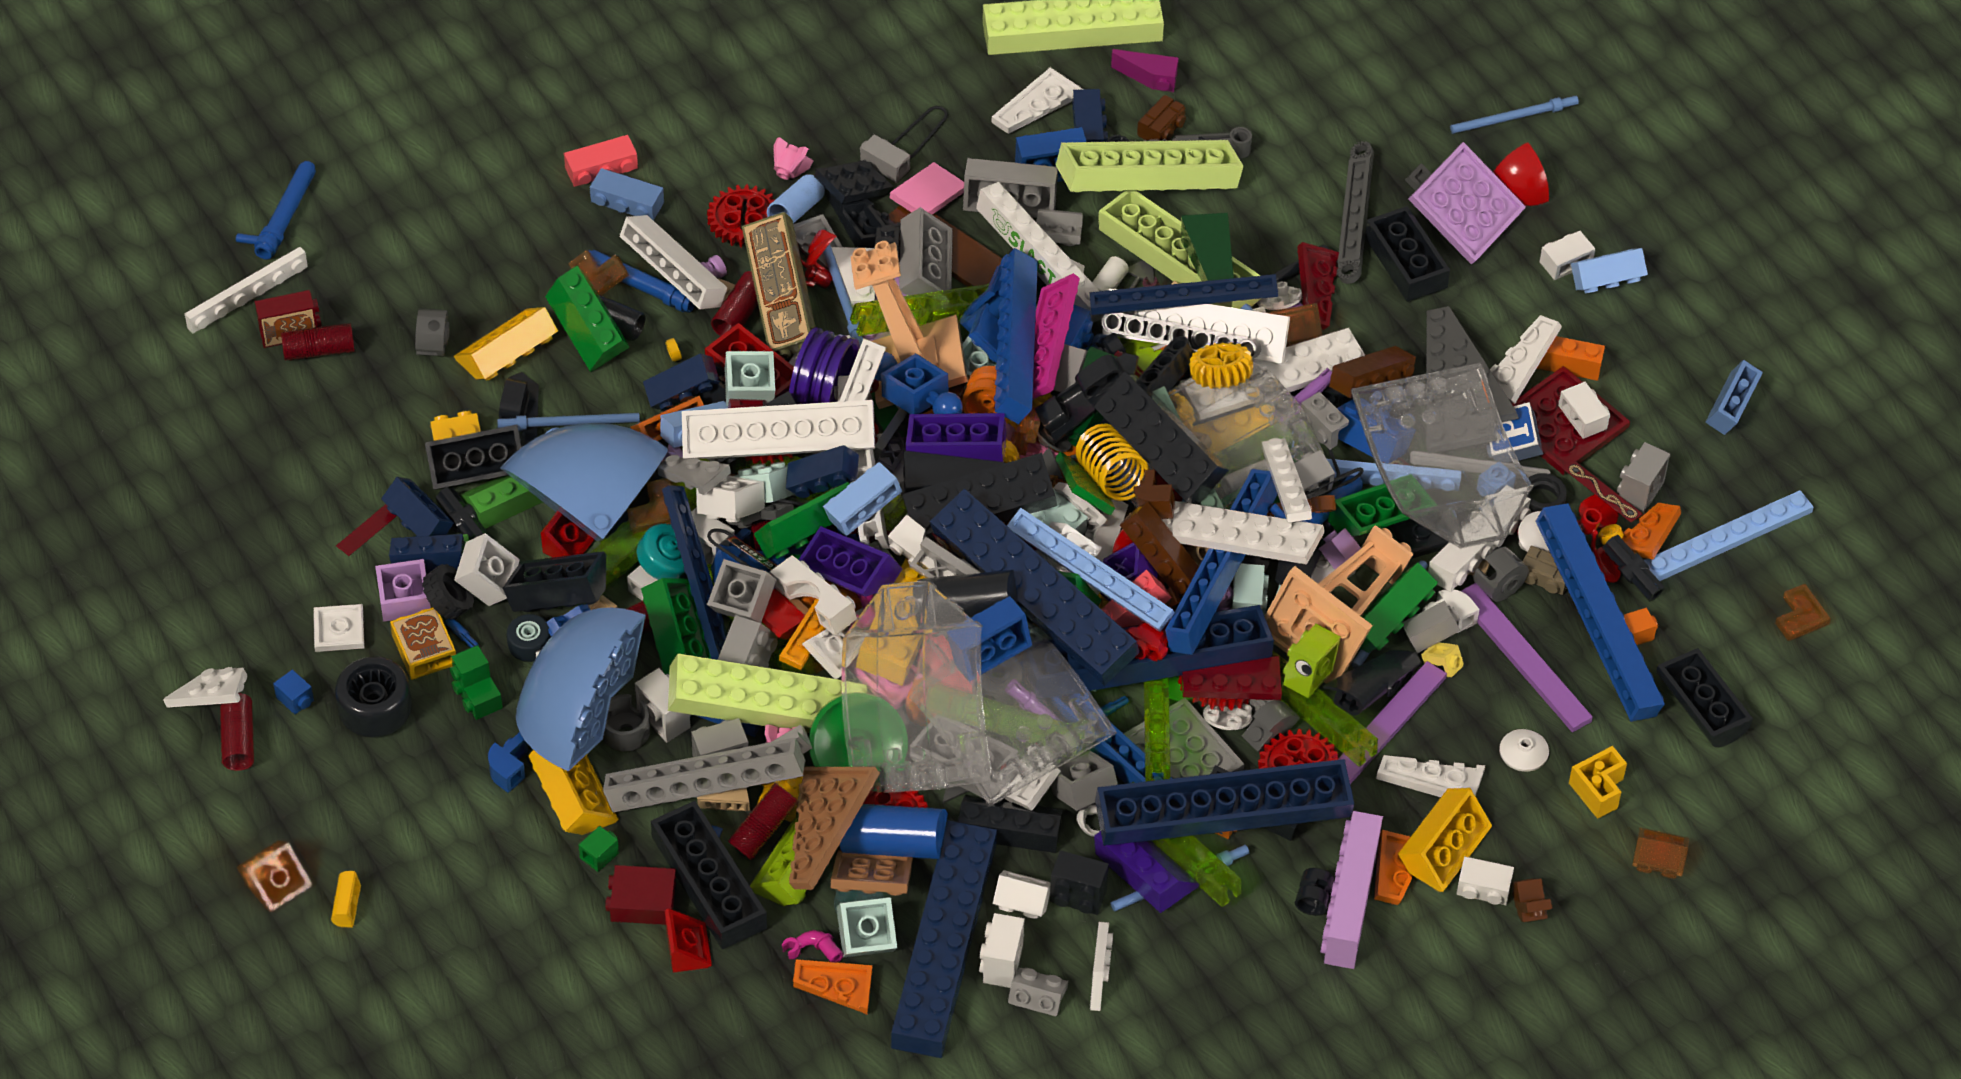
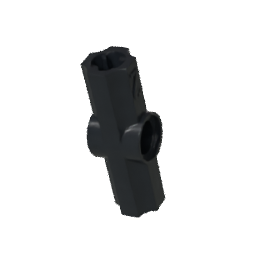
(462, 515)
(1633, 568)

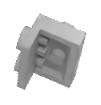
(1061, 226)
(1324, 419)
(1037, 991)

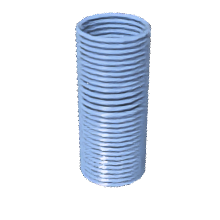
(798, 198)

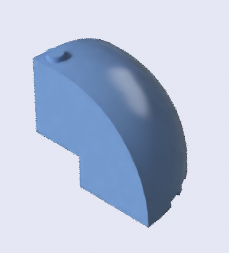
(587, 471)
(573, 680)

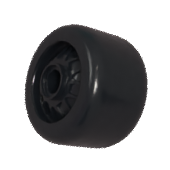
(373, 697)

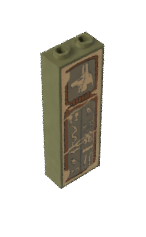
(779, 283)

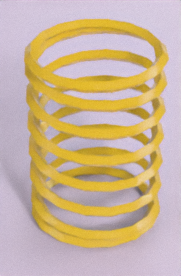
(1100, 478)

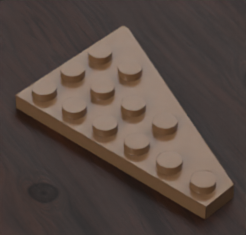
(826, 810)

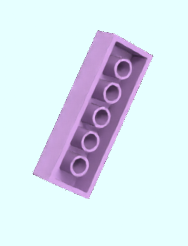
(1351, 889)

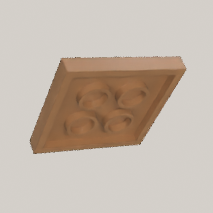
(871, 873)

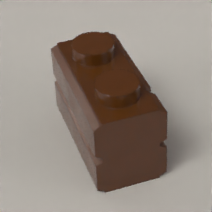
(1162, 120)

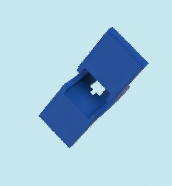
(983, 316)

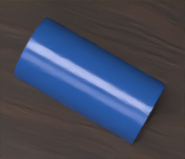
(896, 831)

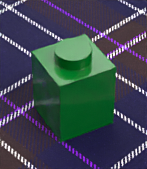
(599, 848)

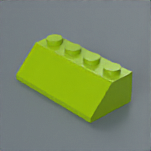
(773, 878)

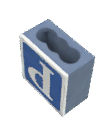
(1524, 433)

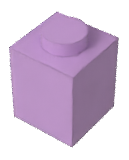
(1339, 547)

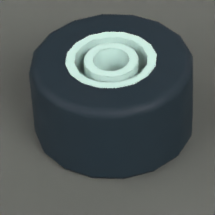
(527, 636)

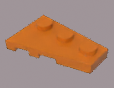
(1652, 530)
(1391, 873)
(836, 982)

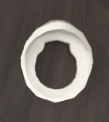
(1081, 816)

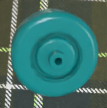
(659, 553)

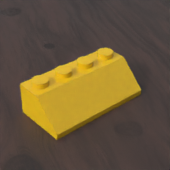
(507, 343)
(574, 795)
(1445, 838)

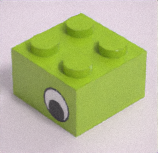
(1311, 660)

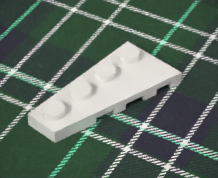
(1429, 776)

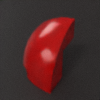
(1524, 176)

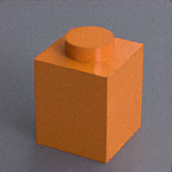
(1641, 625)

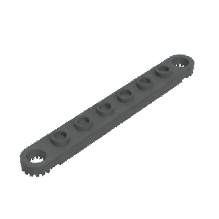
(1355, 212)

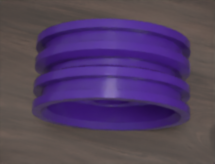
(820, 364)

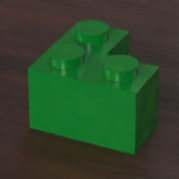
(474, 683)

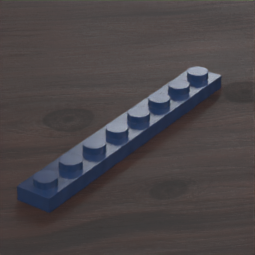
(1183, 294)
(695, 567)

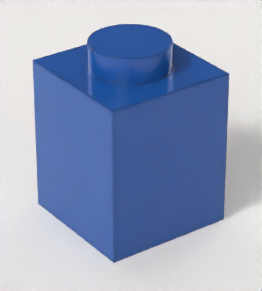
(293, 692)

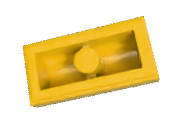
(346, 899)

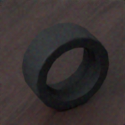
(1550, 483)

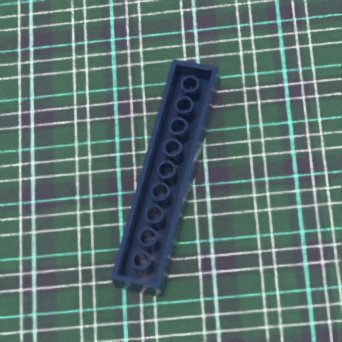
(1041, 590)
(1229, 639)
(1224, 802)
(944, 940)

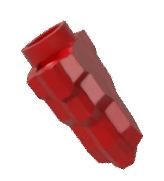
(1150, 641)

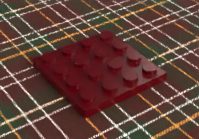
(1557, 435)

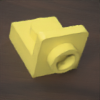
(1444, 655)

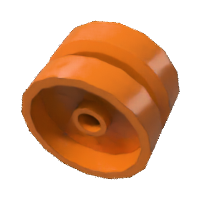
(980, 391)

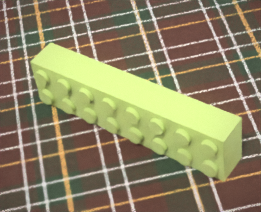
(1069, 24)
(1149, 165)
(1156, 239)
(747, 692)

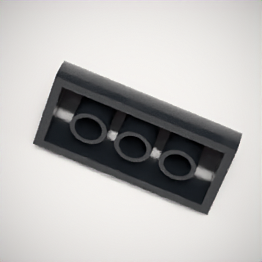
(472, 456)
(977, 590)
(1705, 697)

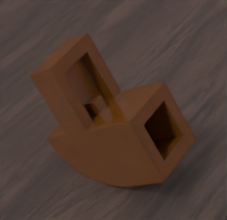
(1158, 496)
(1530, 899)

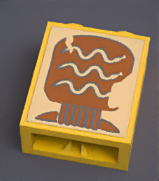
(423, 642)

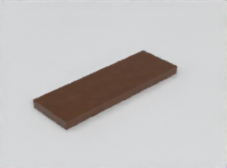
(970, 260)

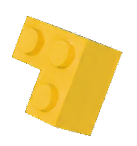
(1596, 780)

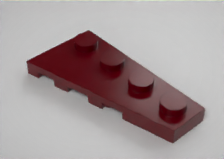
(1317, 276)
(1242, 680)

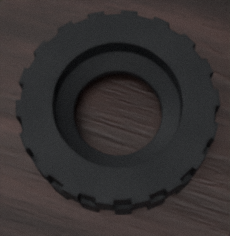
(436, 586)

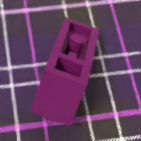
(1148, 69)

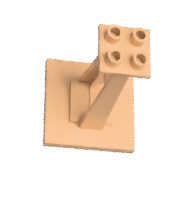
(936, 341)
(1306, 603)

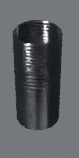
(627, 319)

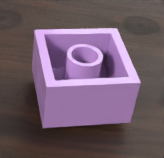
(401, 589)

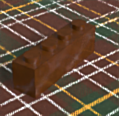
(1372, 369)
(1160, 547)

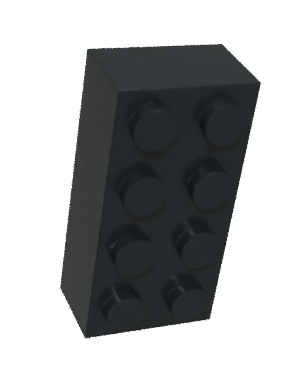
(1407, 253)

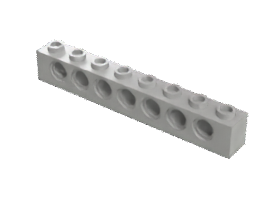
(704, 775)

